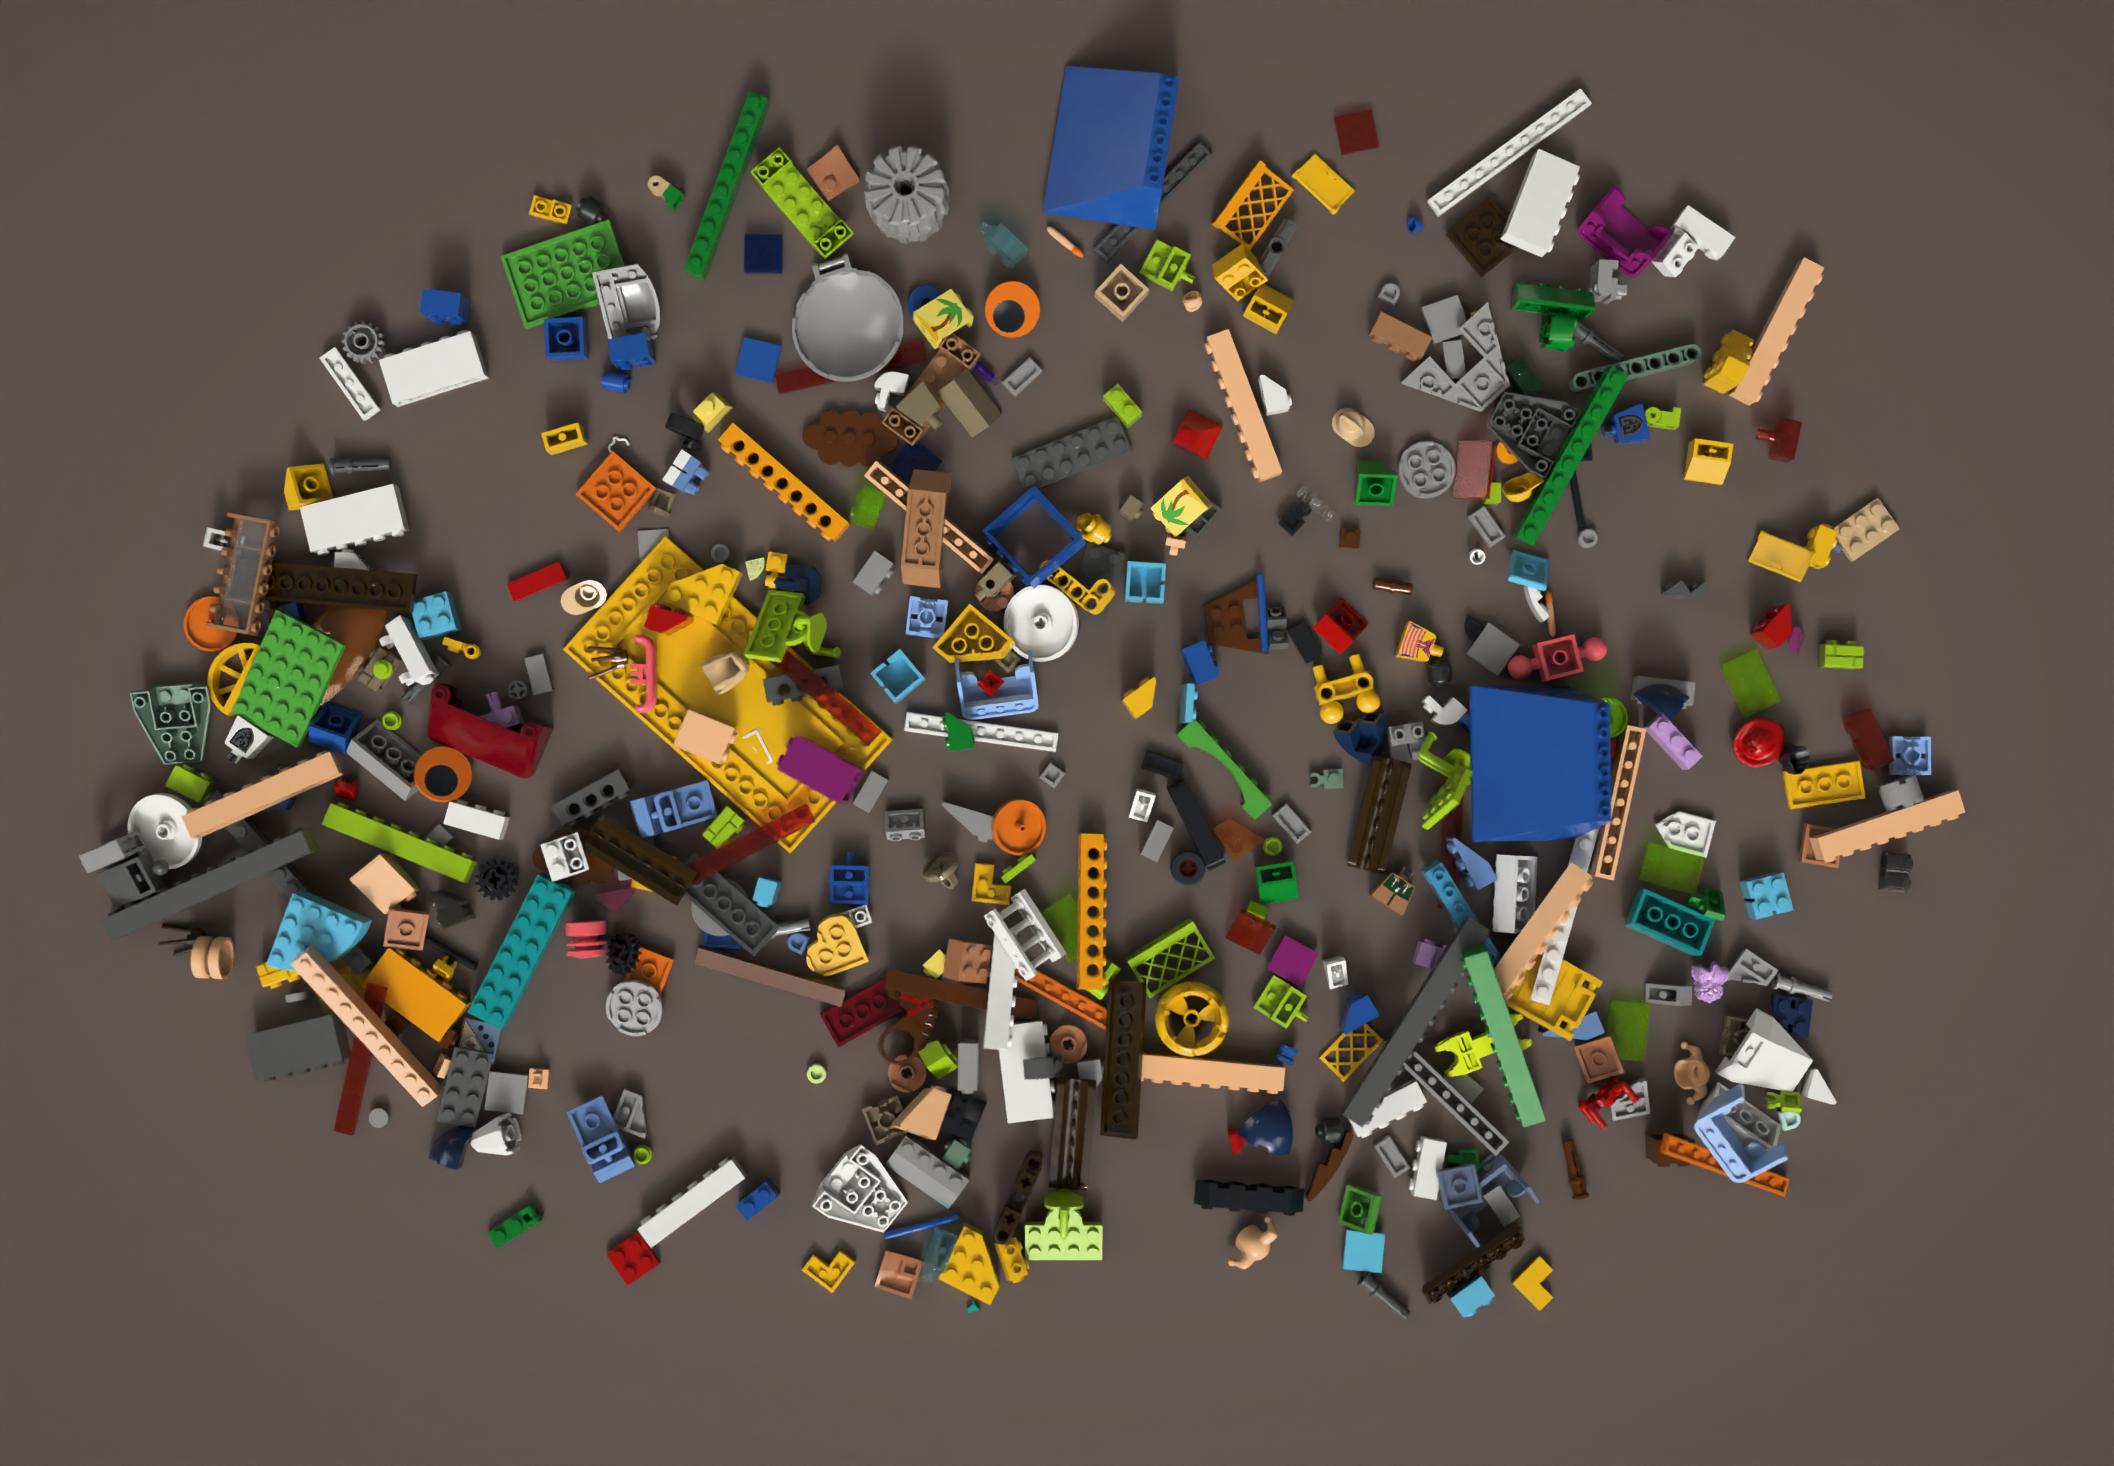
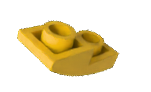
(550, 210)

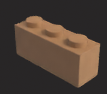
(1399, 337)

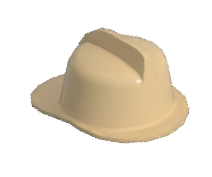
(1353, 427)
(583, 597)

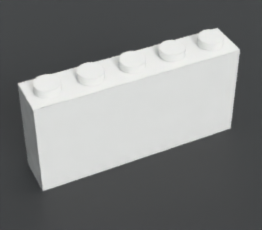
(1541, 203)
(433, 368)
(354, 519)
(1026, 1097)

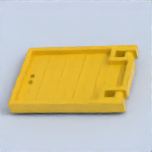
(1567, 1003)

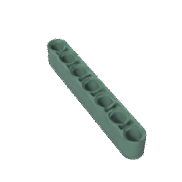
(1643, 365)

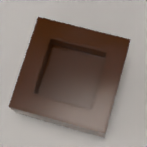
(1349, 538)
(396, 1023)
(451, 1038)

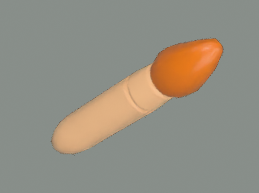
(1064, 241)
(1548, 599)

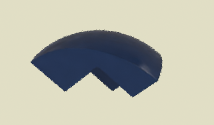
(1663, 698)
(1362, 736)
(1270, 1128)
(451, 1147)

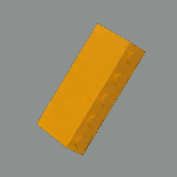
(418, 993)

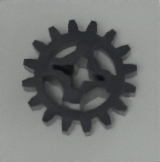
(497, 887)
(623, 953)

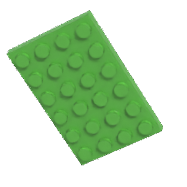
(557, 273)
(288, 678)

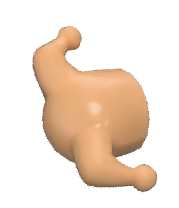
(1692, 1073)
(1254, 1244)

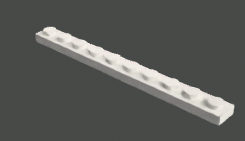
(1509, 152)
(1555, 949)

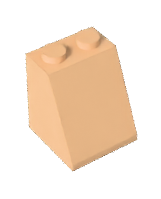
(705, 737)
(385, 883)
(924, 1113)

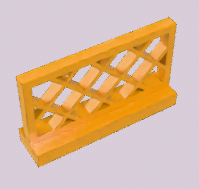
(1240, 195)

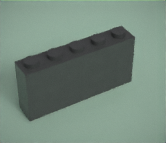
(298, 1047)

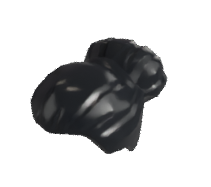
(1794, 759)

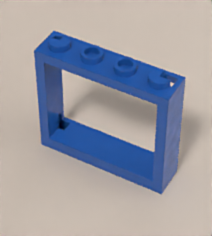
(1014, 511)

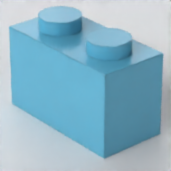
(767, 891)
(1471, 1296)

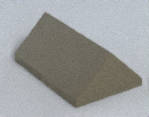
(969, 403)

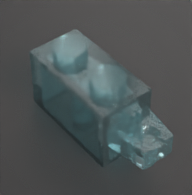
(1004, 244)
(937, 1254)

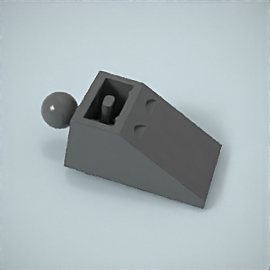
(133, 879)

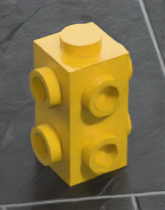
(1821, 539)
(1011, 1259)

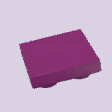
(1292, 960)

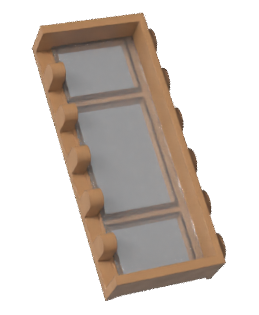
(245, 574)

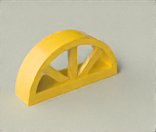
(219, 665)

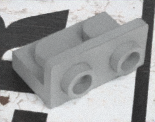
(904, 824)

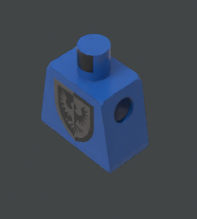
(1628, 426)

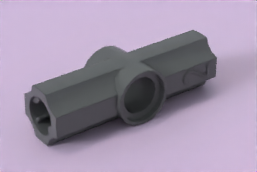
(1283, 237)

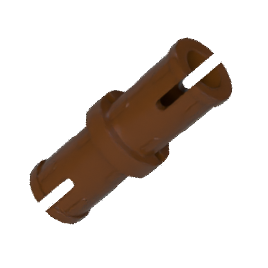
(1392, 586)

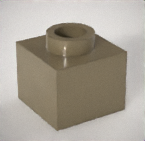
(1131, 508)

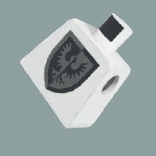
(246, 740)

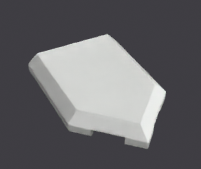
(1687, 832)

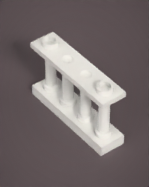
(1039, 927)

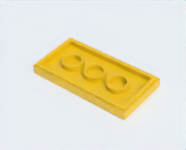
(1824, 785)

